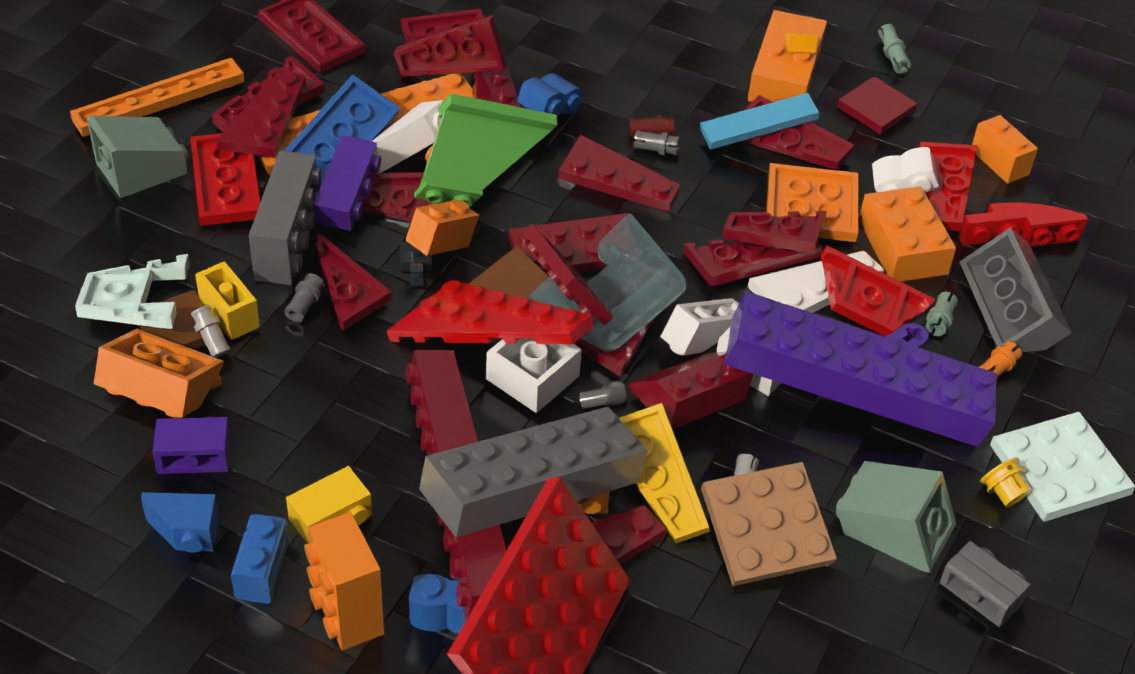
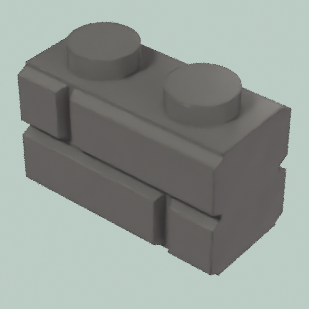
(985, 583)

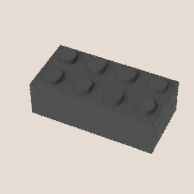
(285, 218)

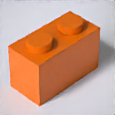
(1004, 149)
(442, 227)

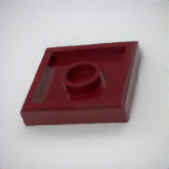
(877, 105)

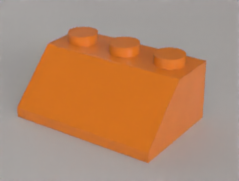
(156, 372)

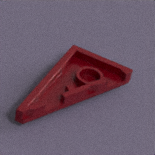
(350, 286)

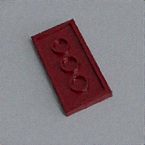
(312, 33)

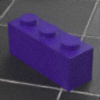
(347, 183)

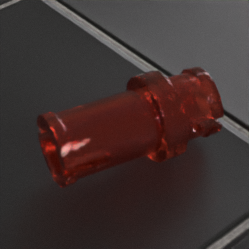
(652, 125)

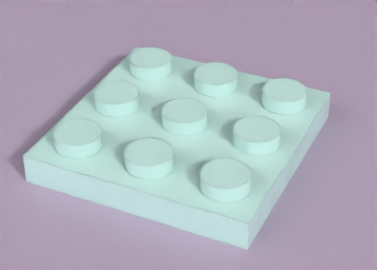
(1064, 466)

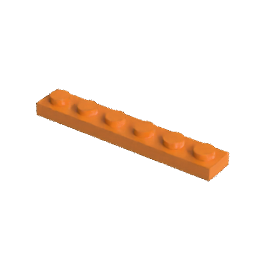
(162, 94)

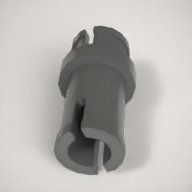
(657, 142)
(306, 294)

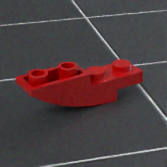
(1033, 222)

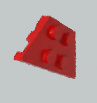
(869, 294)

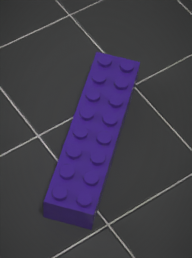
(862, 369)

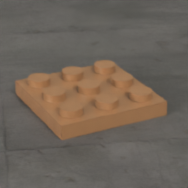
(768, 523)

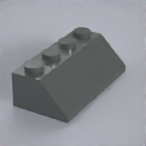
(1014, 294)

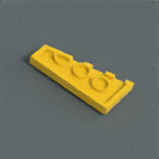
(665, 476)

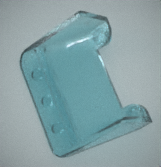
(632, 286)

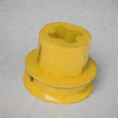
(1007, 482)

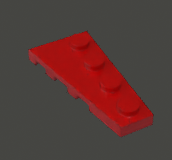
(954, 171)

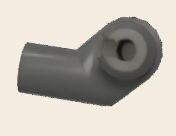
(612, 395)

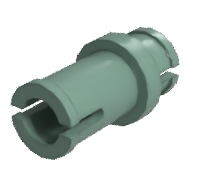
(941, 315)

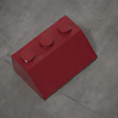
(694, 388)

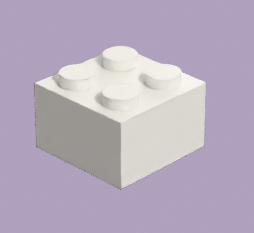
(533, 370)

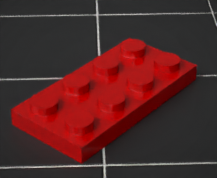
(223, 182)

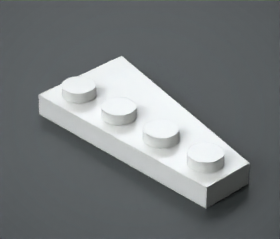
(803, 285)

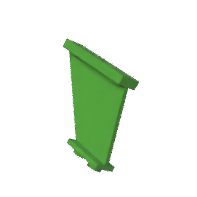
(477, 145)

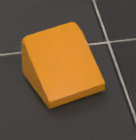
(801, 42)

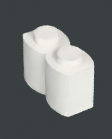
(906, 171)

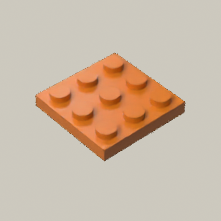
(816, 190)

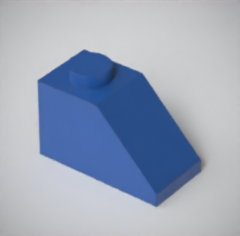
(183, 519)

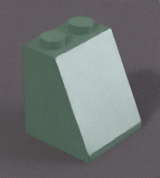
(136, 152)
(898, 512)

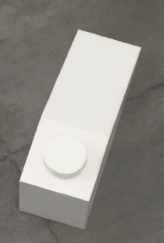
(409, 134)
(698, 325)

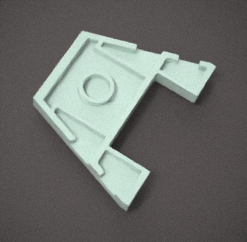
(122, 294)

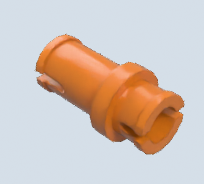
(1002, 358)

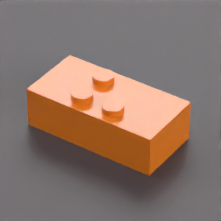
(780, 72)

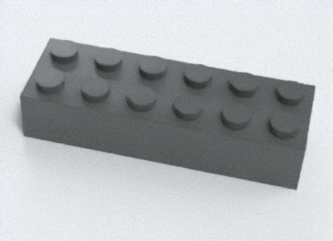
(503, 475)

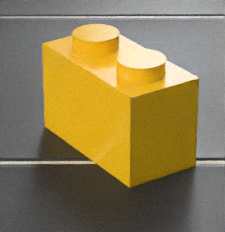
(228, 300)
(327, 499)

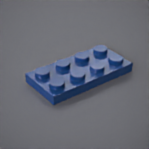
(351, 112)

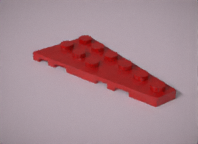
(477, 314)

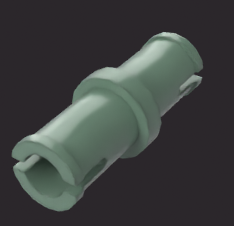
(894, 48)

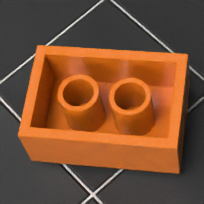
(906, 234)
(345, 581)

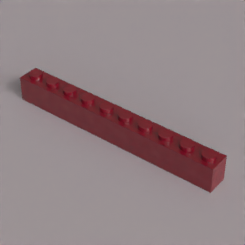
(448, 425)

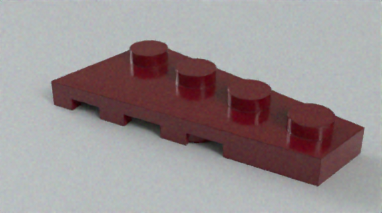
(735, 261)

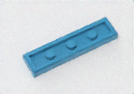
(759, 121)

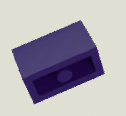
(191, 445)

